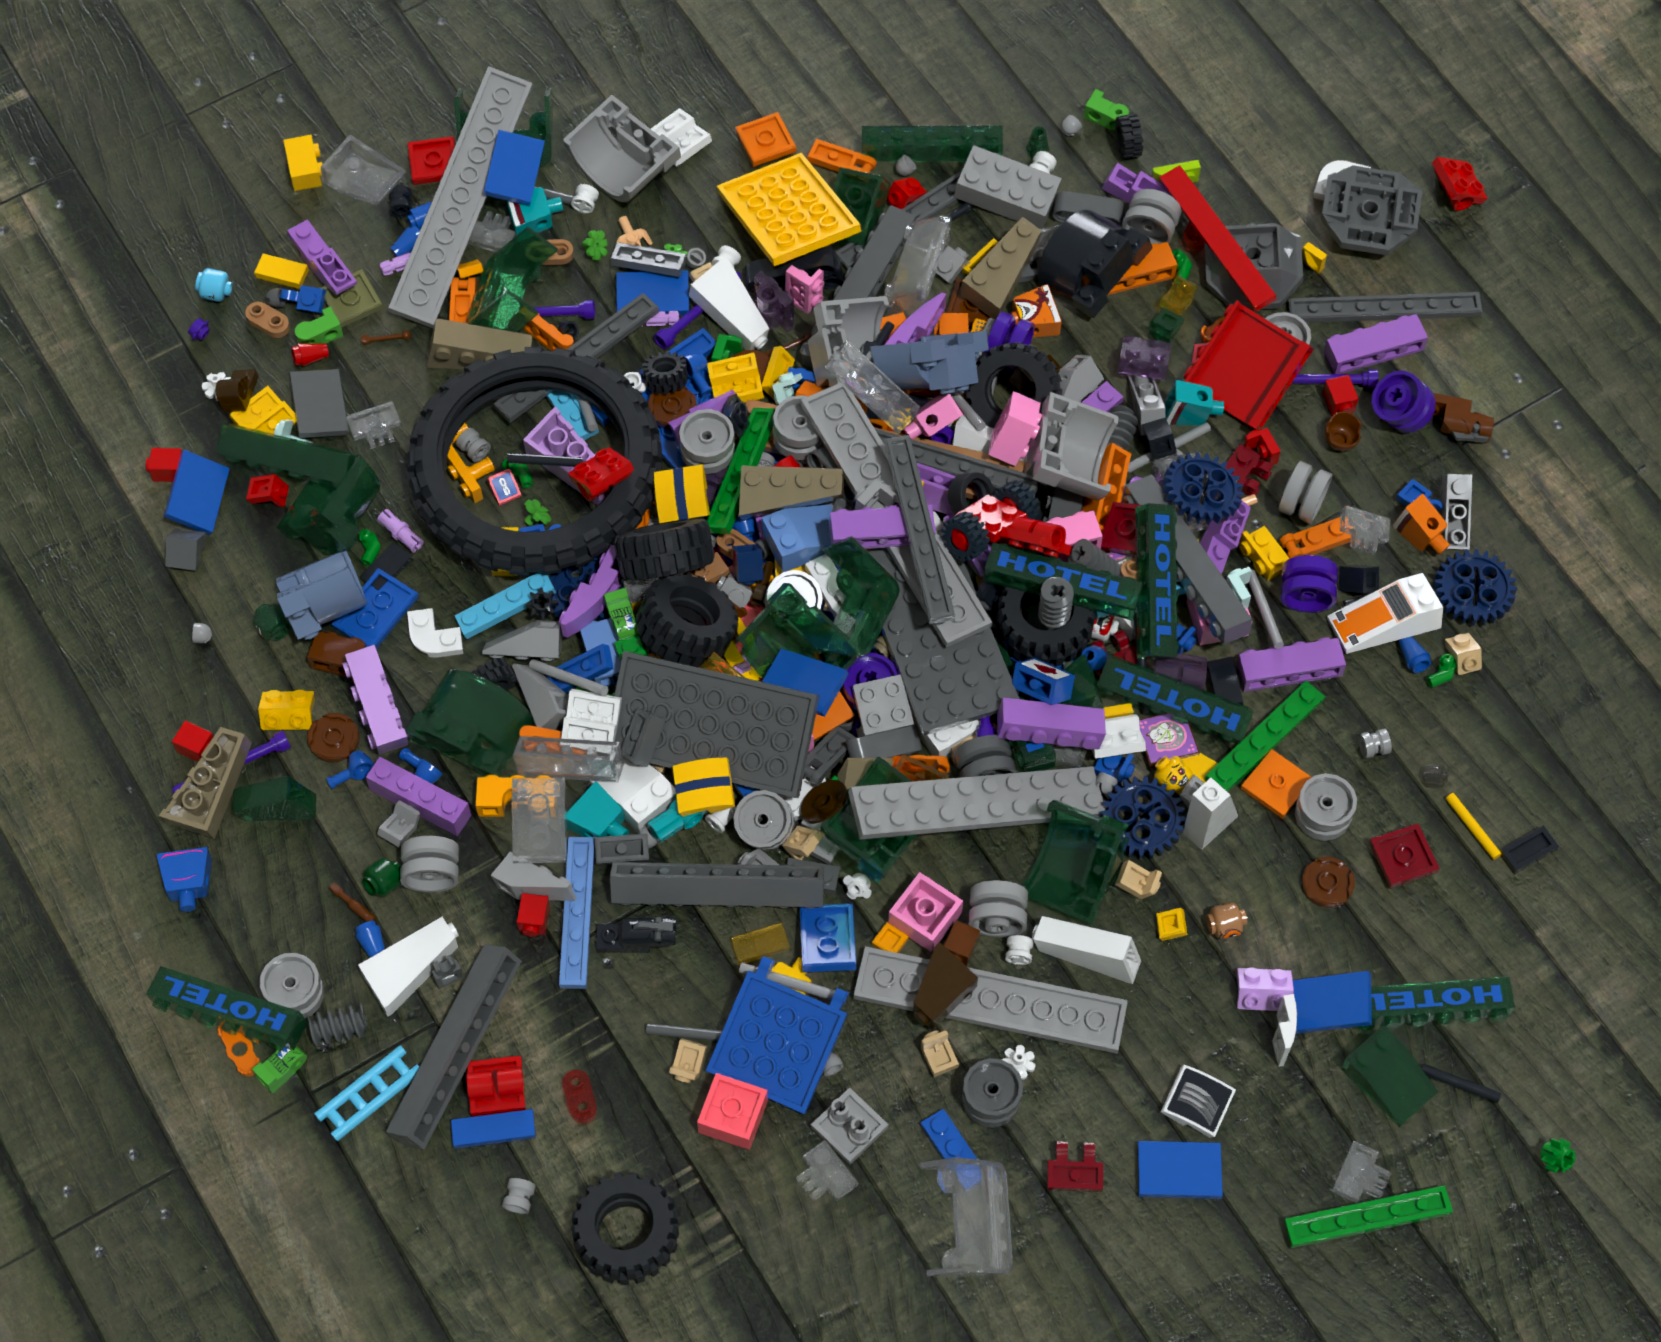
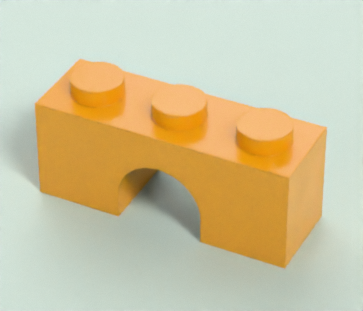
(494, 794)

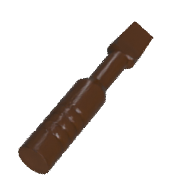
(353, 904)

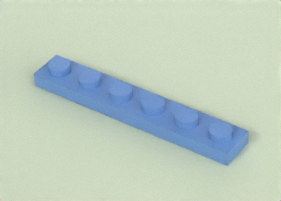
(577, 914)

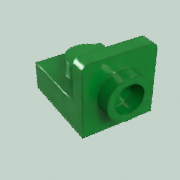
(725, 346)
(630, 644)

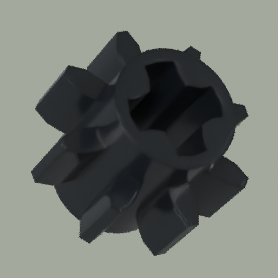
(536, 600)

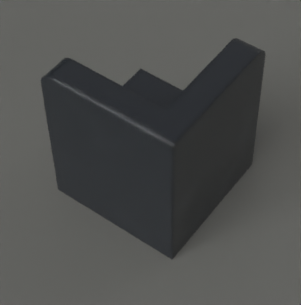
(1159, 438)
(1359, 578)

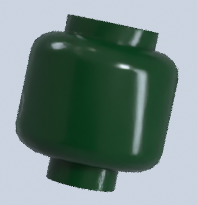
(382, 877)

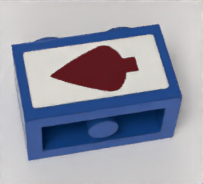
(1043, 681)

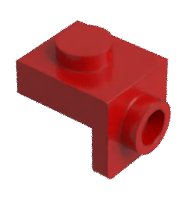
(905, 191)

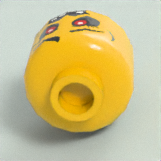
(1173, 773)

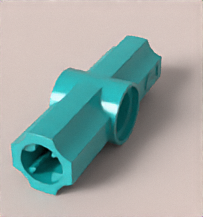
(671, 822)

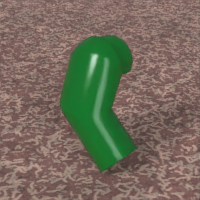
(1183, 264)
(520, 471)
(371, 546)
(1445, 671)

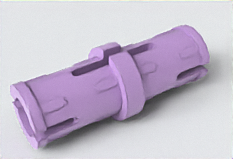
(400, 530)

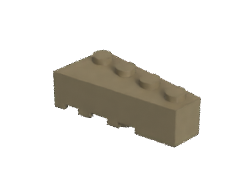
(999, 272)
(461, 344)
(776, 488)
(209, 786)

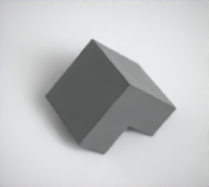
(184, 549)

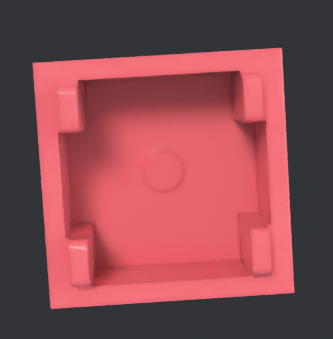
(732, 1111)

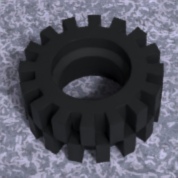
(1129, 136)
(665, 372)
(497, 672)

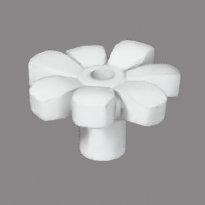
(210, 386)
(1020, 1060)

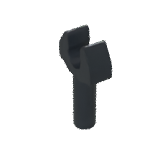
(881, 338)

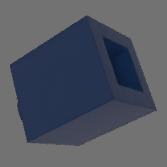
(748, 563)

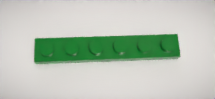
(747, 454)
(1266, 736)
(1368, 1216)

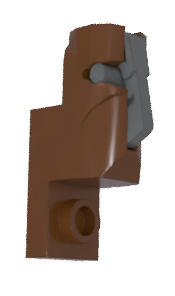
(1460, 422)

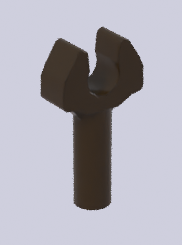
(761, 586)

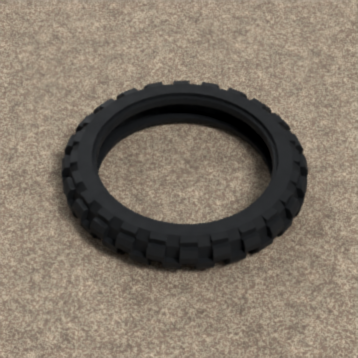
(515, 372)

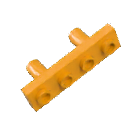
(468, 475)

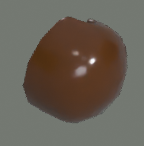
(1343, 431)

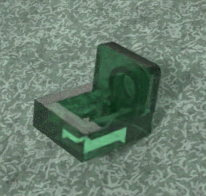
(1165, 325)

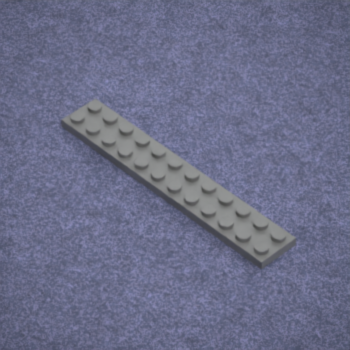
(458, 199)
(863, 459)

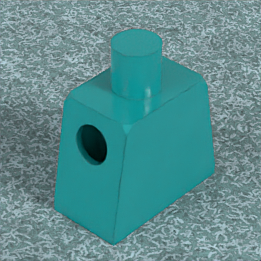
(596, 814)

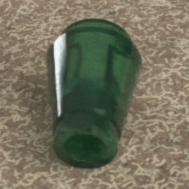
(1037, 141)

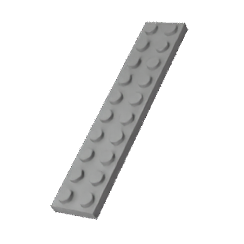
(971, 802)
(1000, 1002)

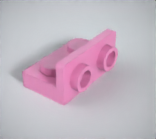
(804, 289)

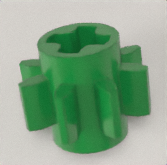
(1558, 1155)

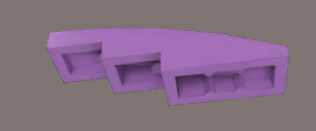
(920, 322)

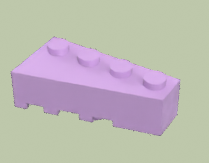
(557, 438)
(376, 700)

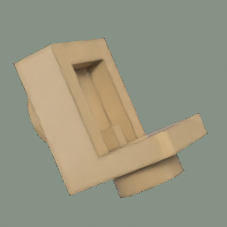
(1465, 652)
(1138, 880)
(938, 1053)
(688, 1061)

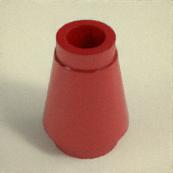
(308, 353)

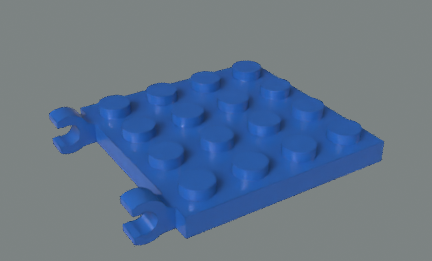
(778, 1038)

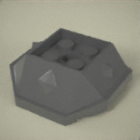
(1371, 209)
(1277, 260)

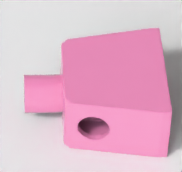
(942, 412)

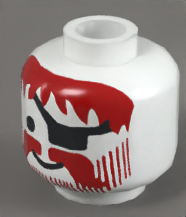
(1104, 627)

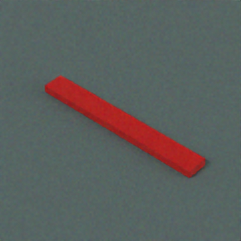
(1218, 238)

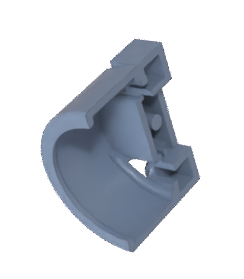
(934, 362)
(320, 593)

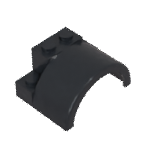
(1092, 248)

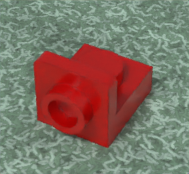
(1265, 445)
(267, 489)

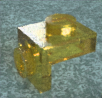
(1179, 296)

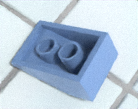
(797, 534)

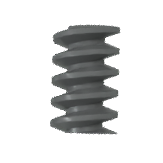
(1125, 428)
(1092, 557)
(1055, 602)
(338, 1025)

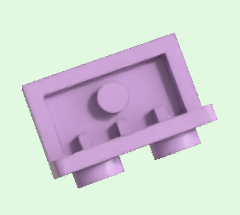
(1262, 988)

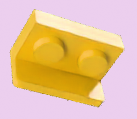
(1263, 552)

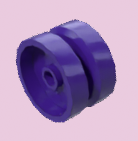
(1005, 332)
(1403, 401)
(1309, 583)
(863, 670)

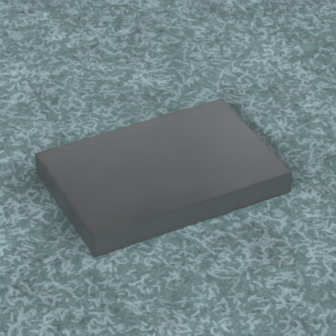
(318, 403)

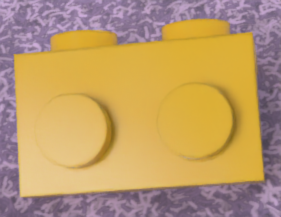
(286, 710)

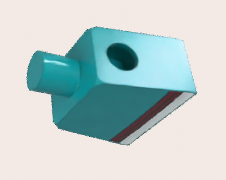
(535, 216)
(1191, 404)

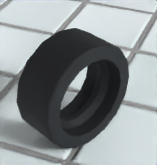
(958, 486)

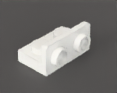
(1121, 737)

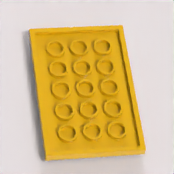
(788, 209)

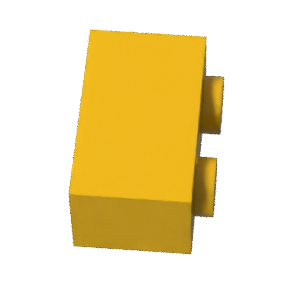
(303, 163)

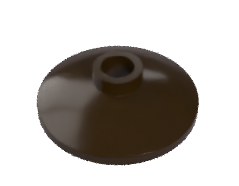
(824, 801)

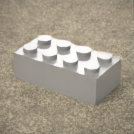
(1007, 187)

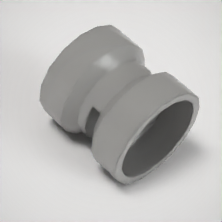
(473, 444)
(1374, 743)
(519, 1196)

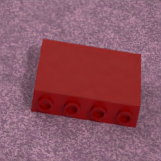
(1249, 364)

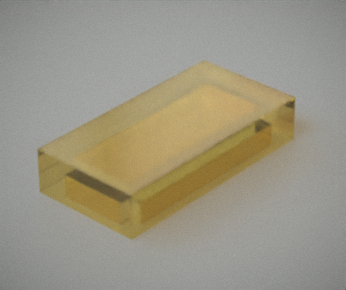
(760, 943)

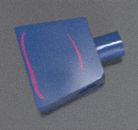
(186, 875)

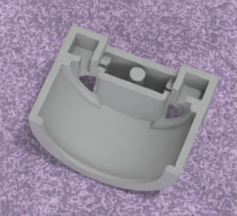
(621, 164)
(839, 321)
(1070, 446)

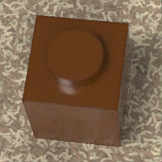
(962, 941)

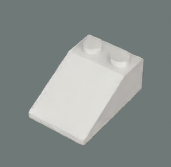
(641, 794)

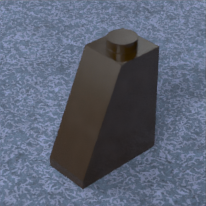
(942, 987)

